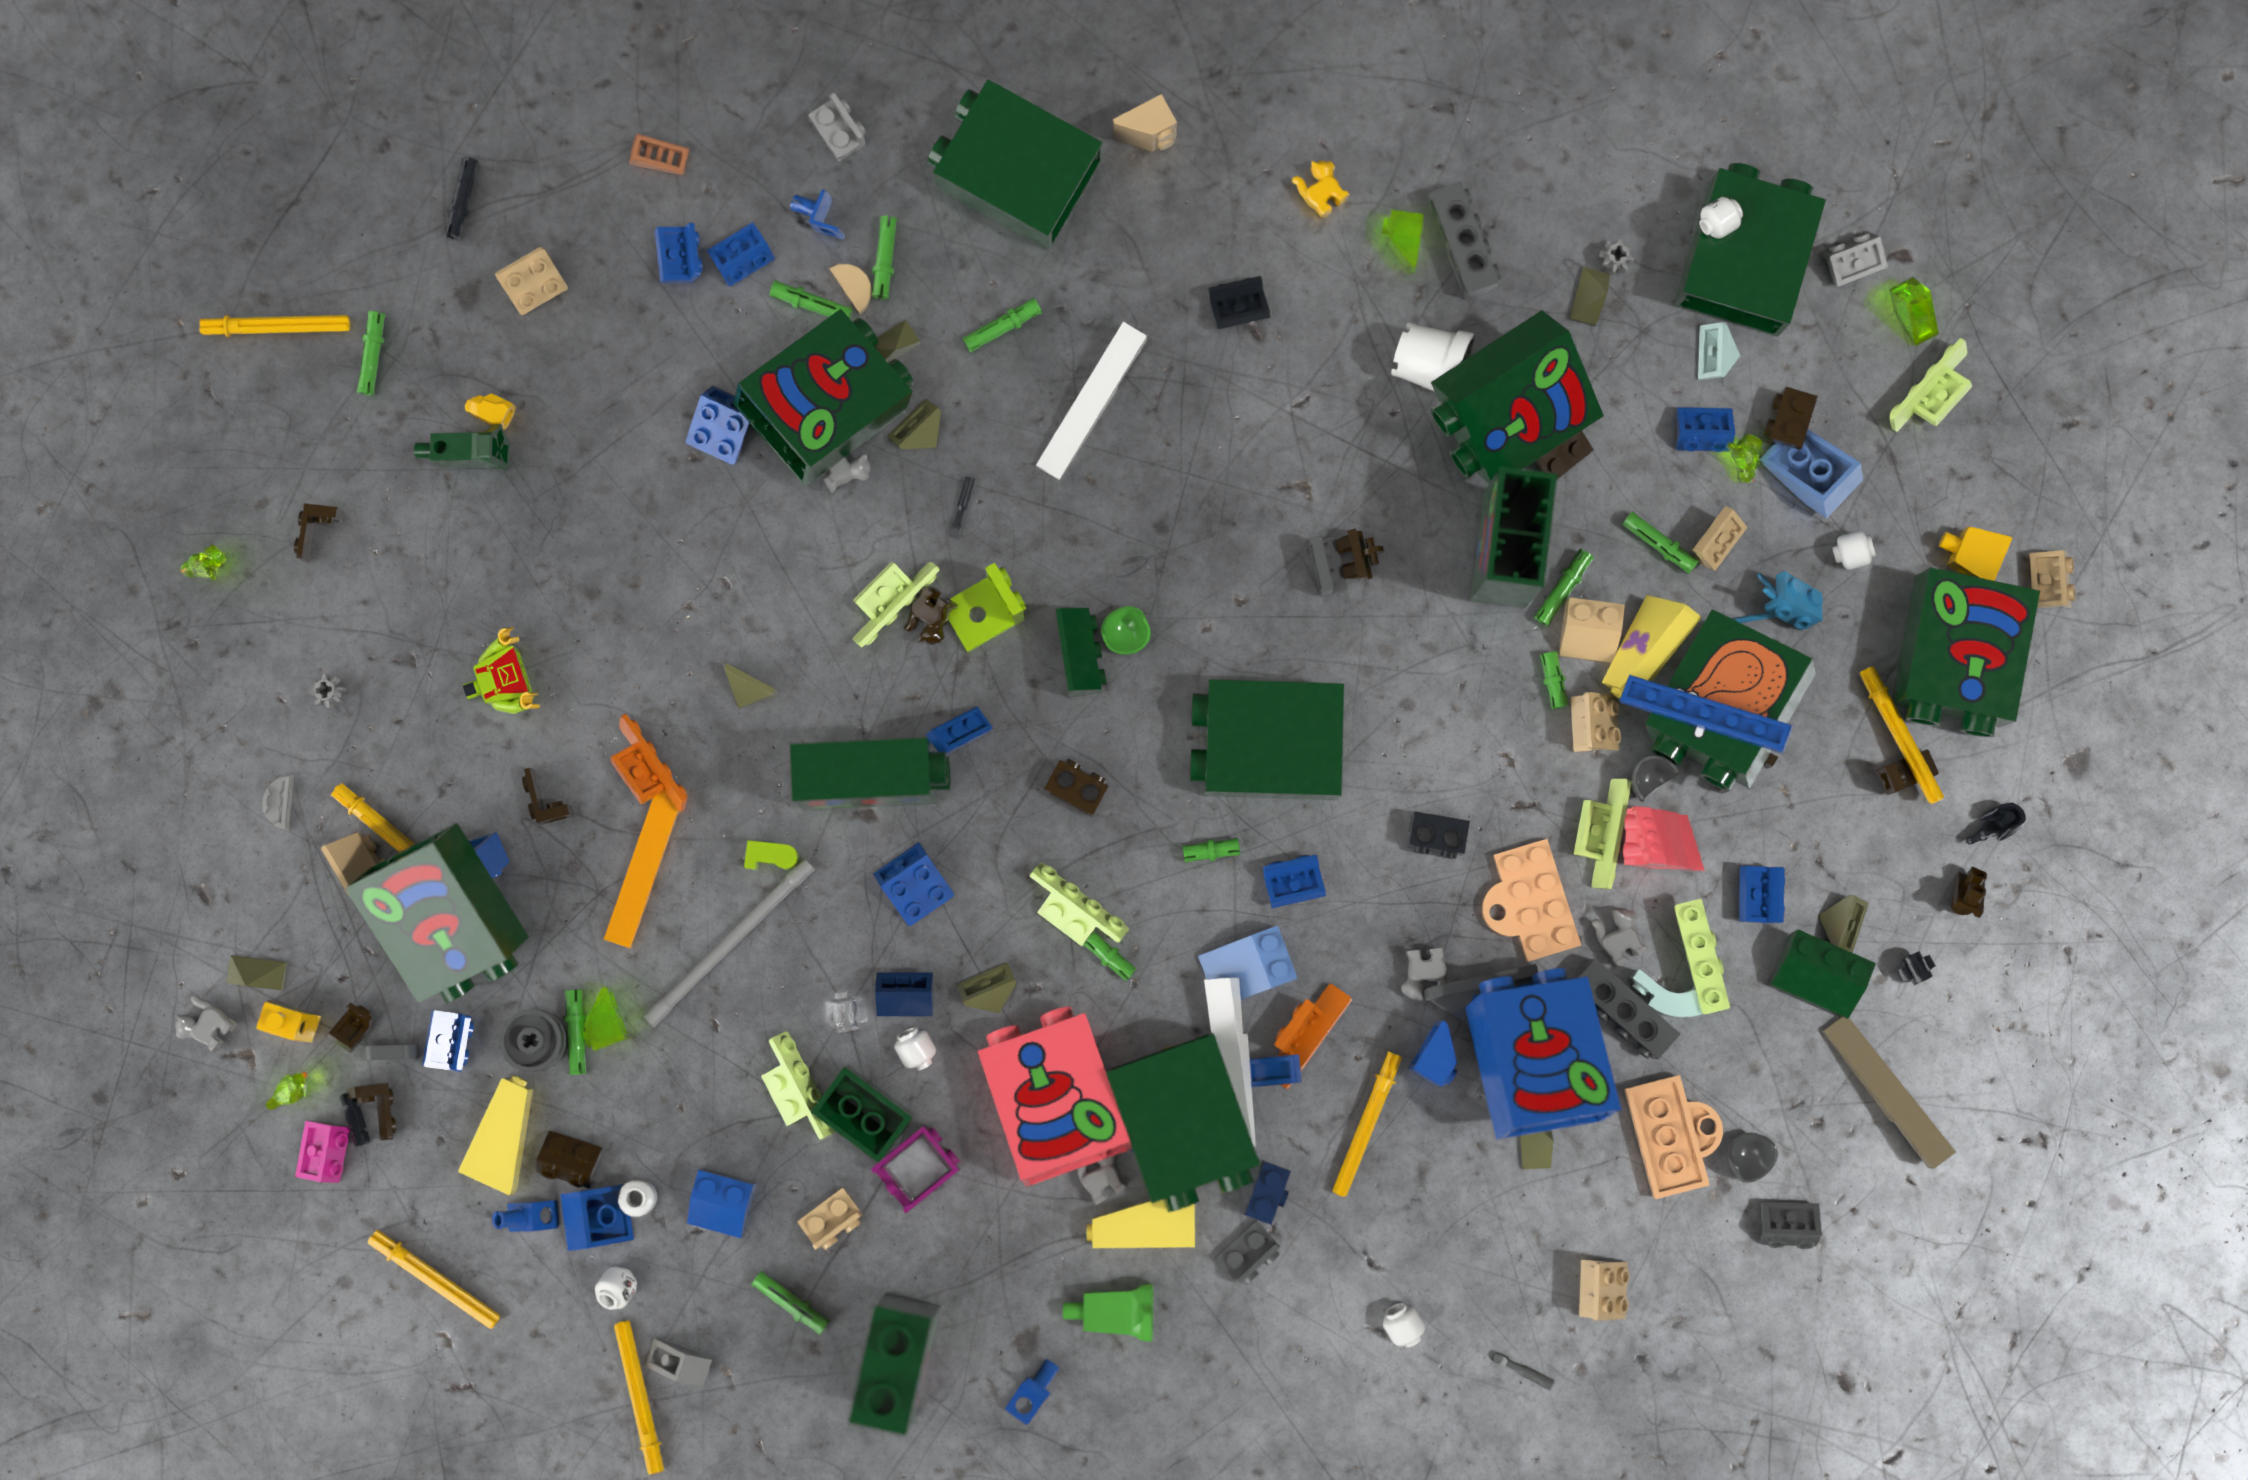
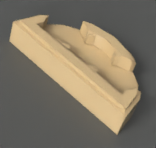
(854, 284)

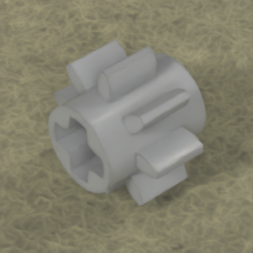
(1623, 255)
(321, 686)

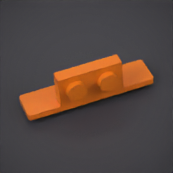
(643, 769)
(1311, 1025)

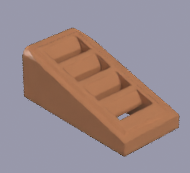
(646, 162)

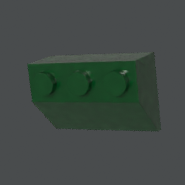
(1080, 651)
(1822, 973)
(862, 1113)

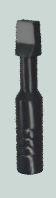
(962, 505)

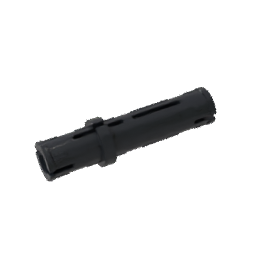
(459, 207)

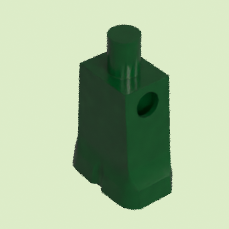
(467, 450)

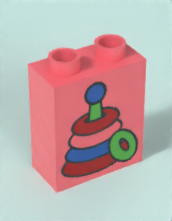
(1053, 1096)

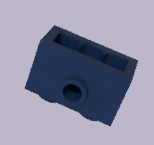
(904, 994)
(1267, 1192)

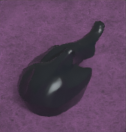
(2002, 822)

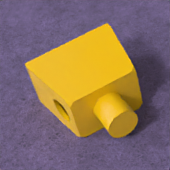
(1976, 552)
(287, 1020)

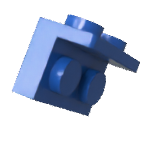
(741, 254)
(1704, 429)

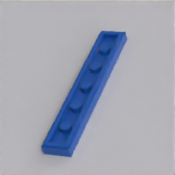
(1706, 714)

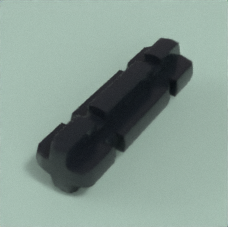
(355, 1120)

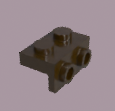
(1791, 418)
(1565, 455)
(568, 1159)

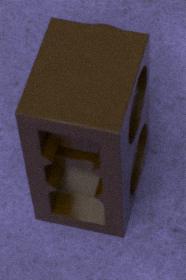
(1073, 794)

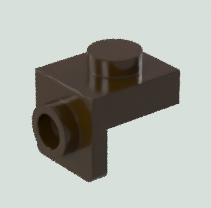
(351, 1027)

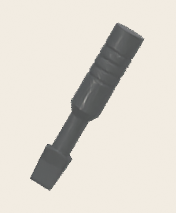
(1524, 1371)

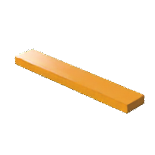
(642, 871)

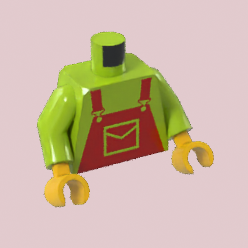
(502, 677)

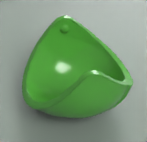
(1126, 630)

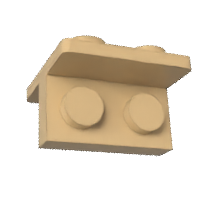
(531, 280)
(1595, 722)
(1603, 1289)

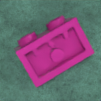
(322, 1152)

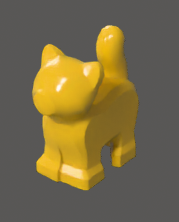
(1324, 190)

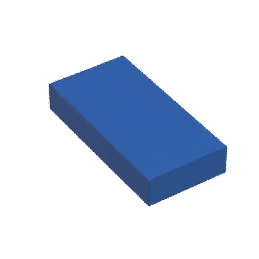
(1275, 1070)

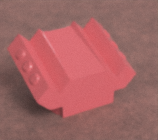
(1660, 840)

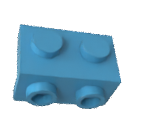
(1796, 602)

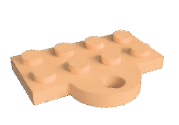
(1531, 901)
(1672, 1135)

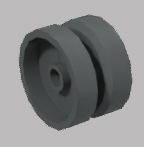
(518, 1035)

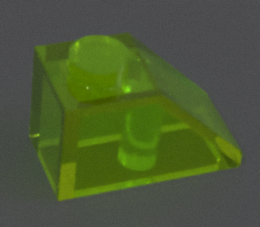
(1403, 237)
(1914, 310)
(605, 1022)

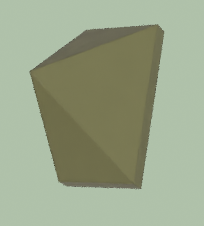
(1590, 296)
(897, 341)
(918, 428)
(748, 689)
(1844, 921)
(256, 972)
(989, 989)
(1537, 1150)

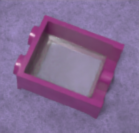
(917, 1167)

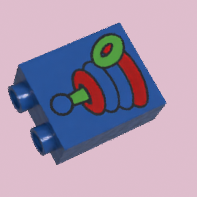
(1541, 1054)

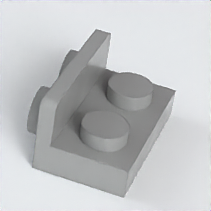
(838, 128)
(1855, 257)

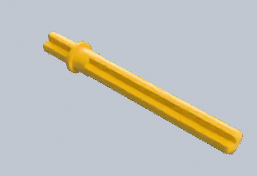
(274, 324)
(1901, 735)
(370, 817)
(1367, 1123)
(434, 1279)
(639, 1398)

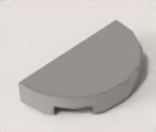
(278, 801)

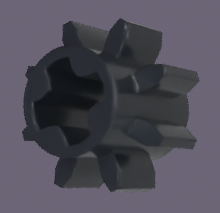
(1916, 968)

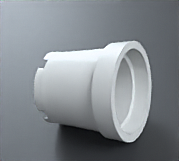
(1429, 353)

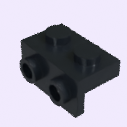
(1238, 302)

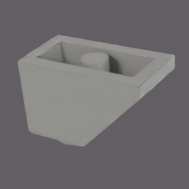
(678, 1363)

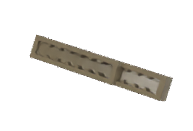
(1889, 1093)

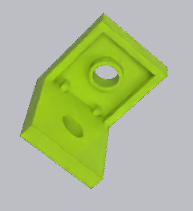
(994, 596)

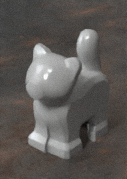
(844, 472)
(1618, 941)
(1424, 970)
(208, 1025)
(1099, 1178)

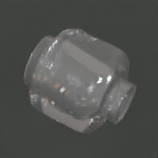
(845, 1012)

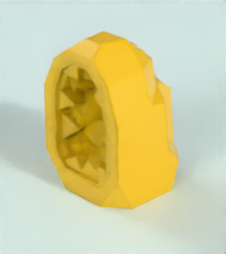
(491, 409)

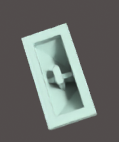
(1716, 351)

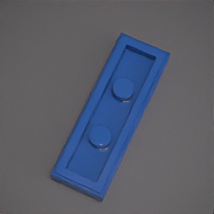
(959, 731)

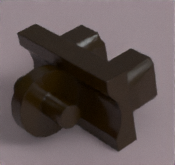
(1355, 543)
(1969, 893)

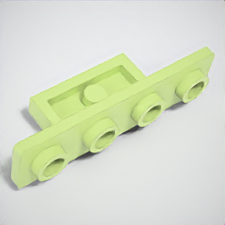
(1936, 392)
(887, 595)
(1602, 830)
(1073, 910)
(1702, 957)
(793, 1085)

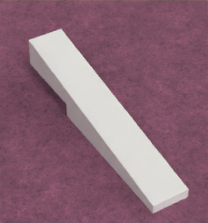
(1092, 400)
(1227, 1026)

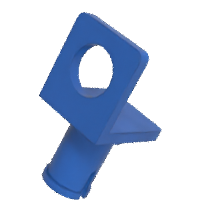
(817, 211)
(526, 1217)
(1034, 1390)

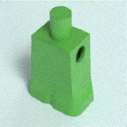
(1116, 1311)

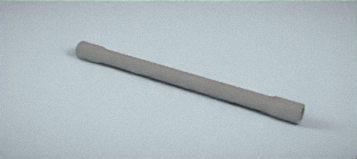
(666, 1003)

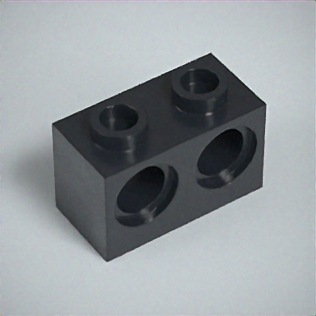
(1438, 827)

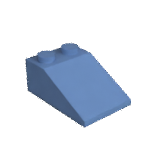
(1816, 473)
(1256, 960)

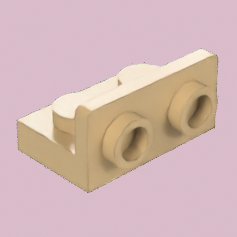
(1719, 539)
(2052, 577)
(830, 1218)

